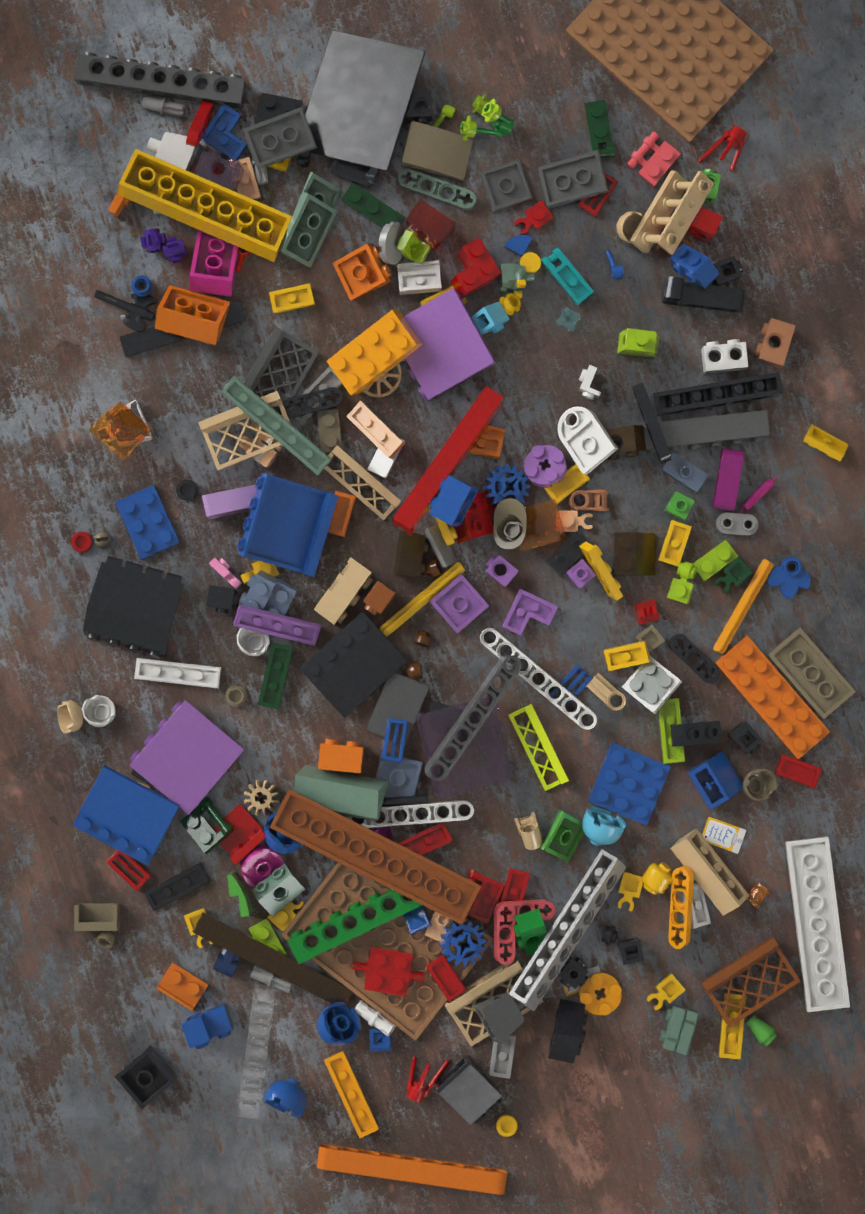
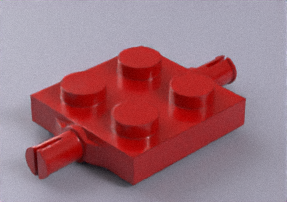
(388, 971)

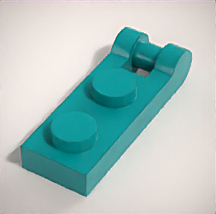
(567, 276)

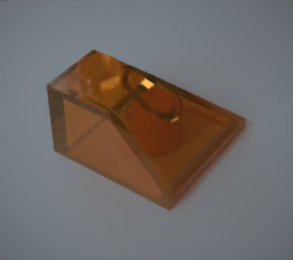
(120, 430)

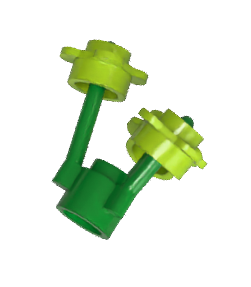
(492, 113)

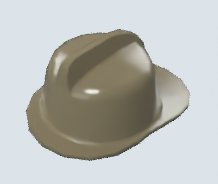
(509, 524)

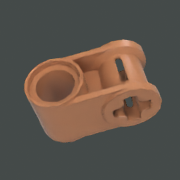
(593, 501)

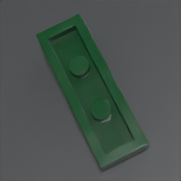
(370, 206)
(275, 676)

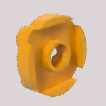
(605, 1005)

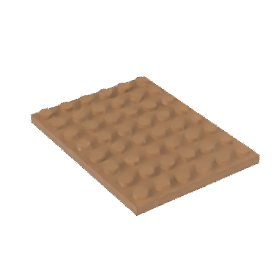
(672, 54)
(424, 998)

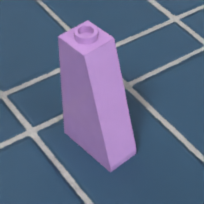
(228, 502)

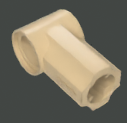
(605, 691)

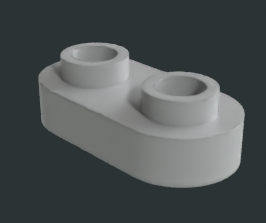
(737, 524)

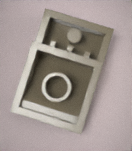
(437, 151)

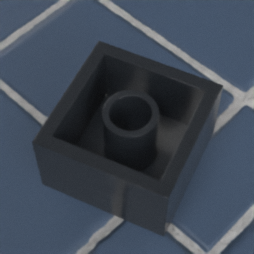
(146, 1077)

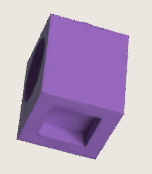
(580, 574)
(503, 580)

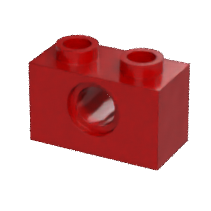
(704, 225)

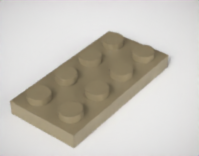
(811, 673)

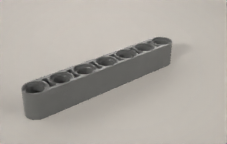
(463, 721)

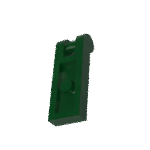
(599, 127)

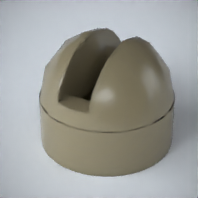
(103, 544)
(105, 939)

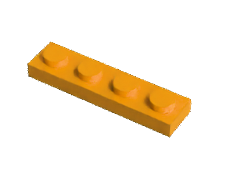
(351, 1094)

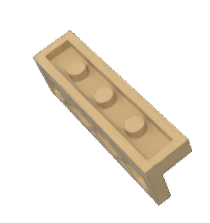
(367, 478)

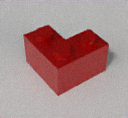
(479, 269)

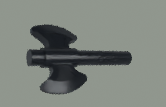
(136, 311)

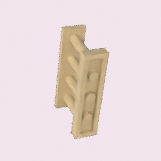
(662, 207)

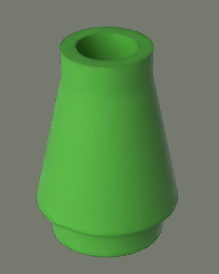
(761, 1030)

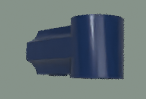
(226, 963)

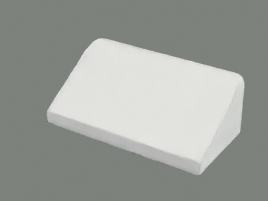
(382, 464)
(700, 913)

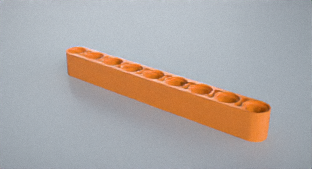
(411, 1169)

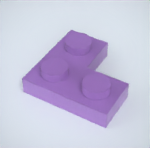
(527, 606)

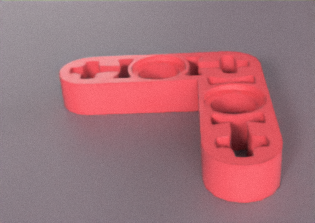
(514, 909)

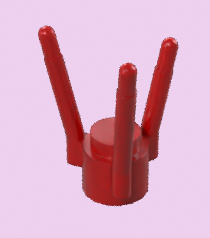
(735, 138)
(418, 1089)

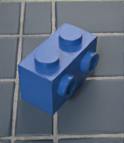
(693, 266)

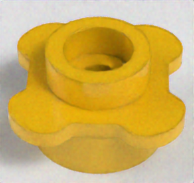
(510, 303)

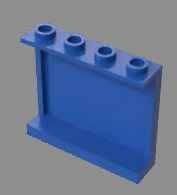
(287, 524)

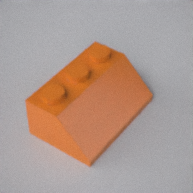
(191, 315)

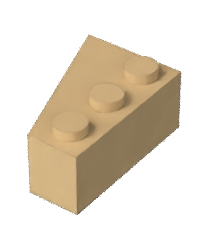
(344, 592)

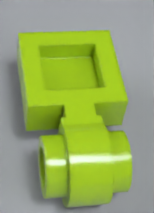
(680, 588)

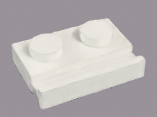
(419, 278)

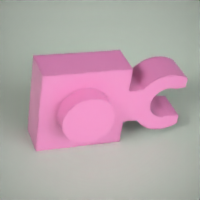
(222, 567)

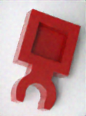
(536, 216)

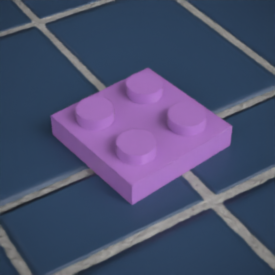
(459, 603)

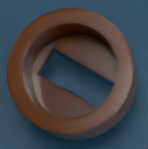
(433, 568)
(423, 639)
(414, 671)

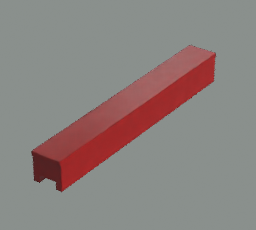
(448, 459)

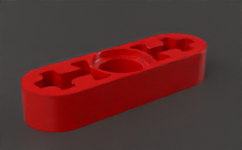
(199, 123)

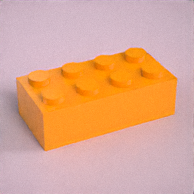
(374, 352)

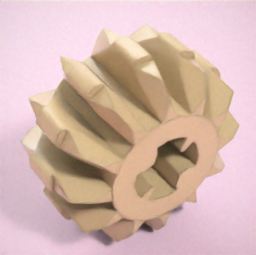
(265, 791)

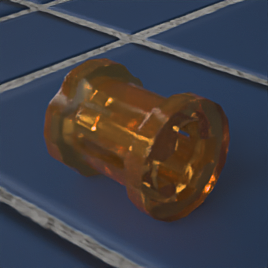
(757, 895)

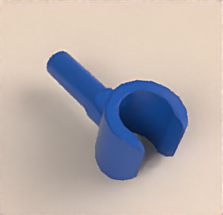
(616, 271)

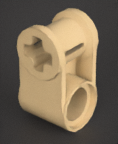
(529, 831)

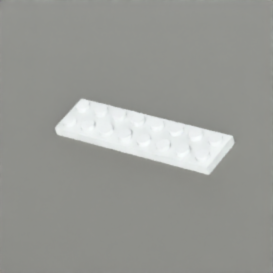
(817, 924)

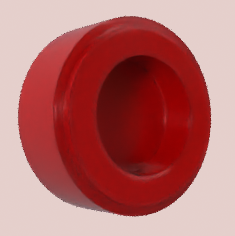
(82, 542)

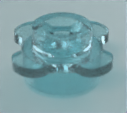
(574, 317)

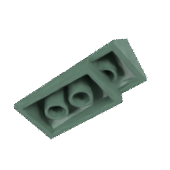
(310, 220)
(342, 792)

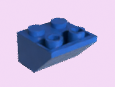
(715, 780)

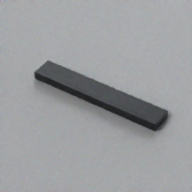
(152, 338)

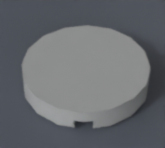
(389, 241)

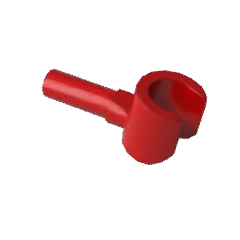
(240, 259)

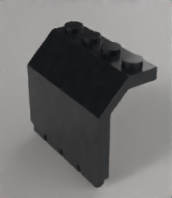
(132, 607)

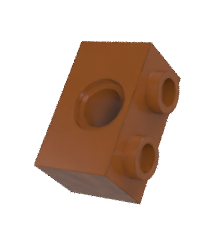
(378, 598)

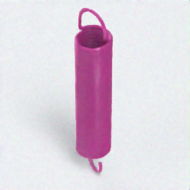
(758, 494)

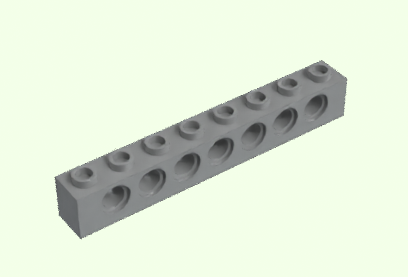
(567, 930)

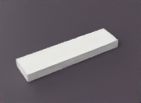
(177, 673)

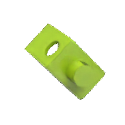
(638, 343)

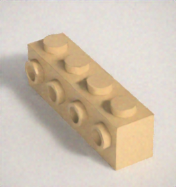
(723, 891)

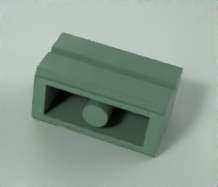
(679, 1029)

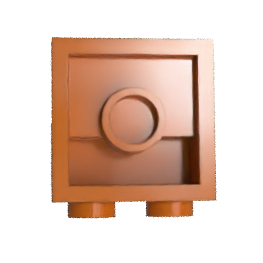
(362, 271)

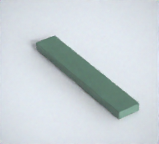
(276, 425)

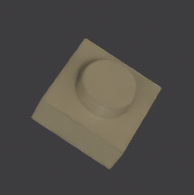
(652, 637)

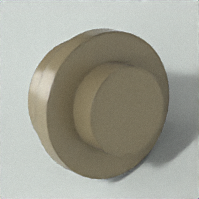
(235, 696)

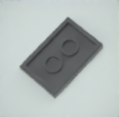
(279, 138)
(573, 179)
(399, 700)

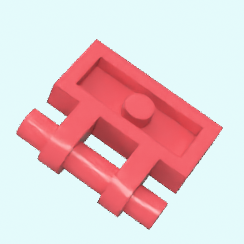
(658, 164)

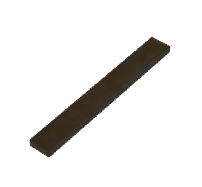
(271, 959)

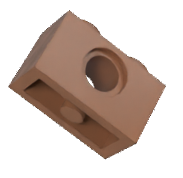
(783, 333)

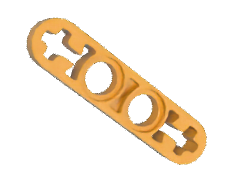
(684, 908)

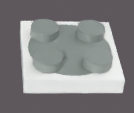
(652, 685)

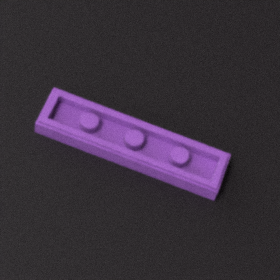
(277, 625)

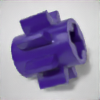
(153, 240)
(174, 249)

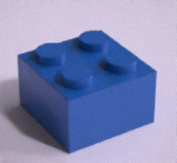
(453, 500)

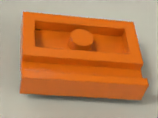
(489, 443)
(182, 986)

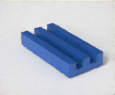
(575, 681)
(397, 722)

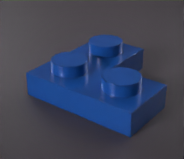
(219, 133)

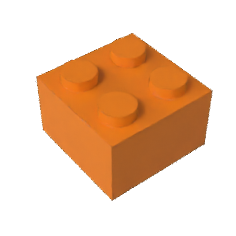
(340, 756)

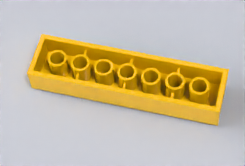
(204, 205)

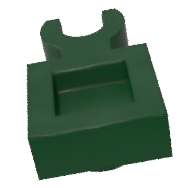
(736, 573)

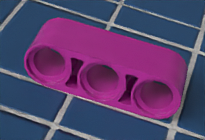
(728, 479)

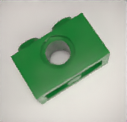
(530, 931)

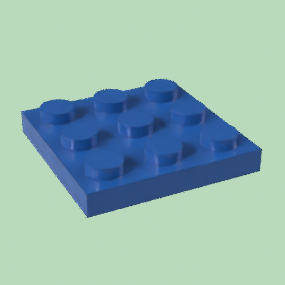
(629, 783)

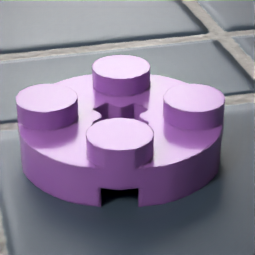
(551, 475)

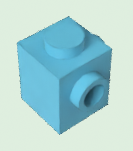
(490, 318)

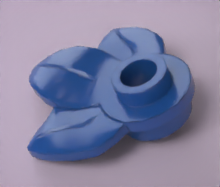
(789, 580)

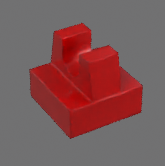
(647, 611)

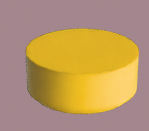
(531, 262)
(506, 1125)

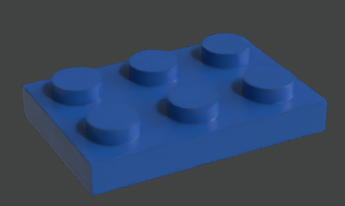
(147, 522)

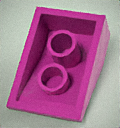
(213, 265)

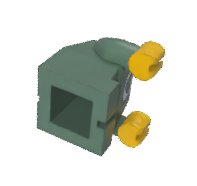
(513, 278)

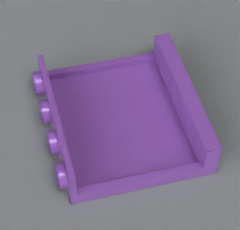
(450, 345)
(185, 756)

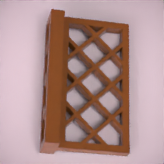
(742, 964)

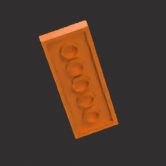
(772, 697)

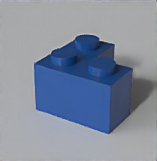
(207, 1024)

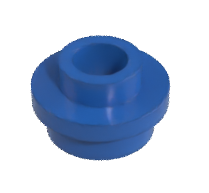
(137, 281)

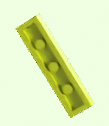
(543, 739)

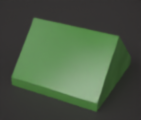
(563, 836)

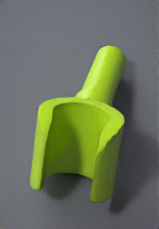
(447, 111)

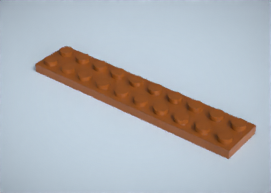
(375, 856)

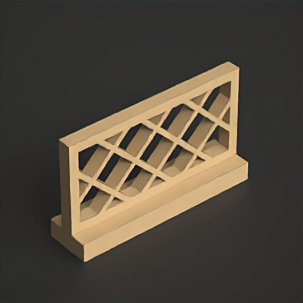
(235, 416)
(480, 989)

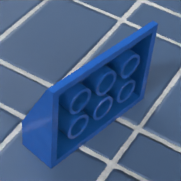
(126, 815)

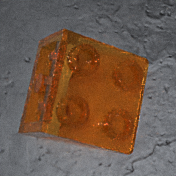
(543, 526)

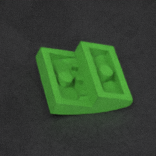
(238, 888)

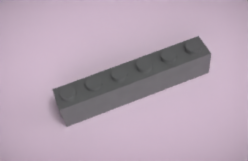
(712, 431)

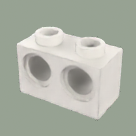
(725, 362)

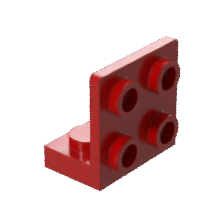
(478, 519)
(246, 834)

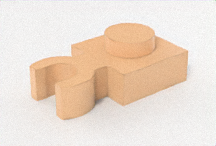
(571, 521)

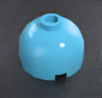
(602, 827)

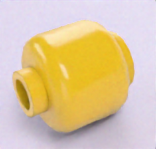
(657, 878)

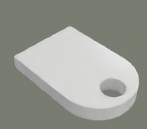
(586, 439)

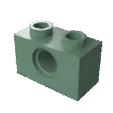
(275, 899)

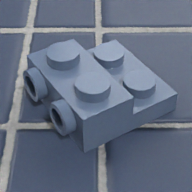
(268, 593)

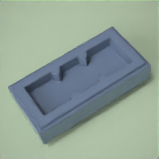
(685, 472)

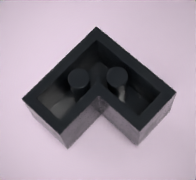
(568, 1031)

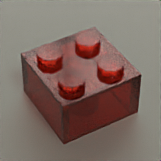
(430, 225)

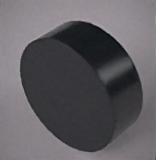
(187, 490)

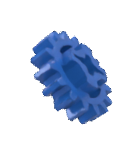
(501, 481)
(471, 945)

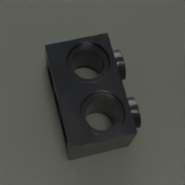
(419, 98)
(566, 554)
(696, 733)

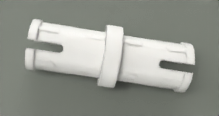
(374, 1018)

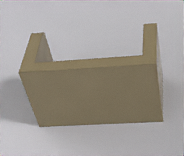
(97, 917)

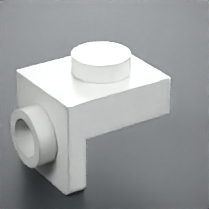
(586, 378)

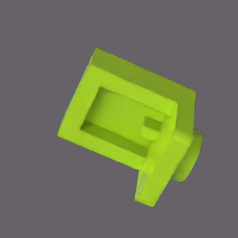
(412, 247)

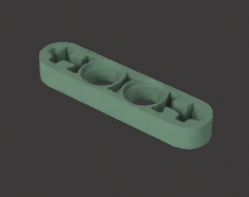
(438, 186)

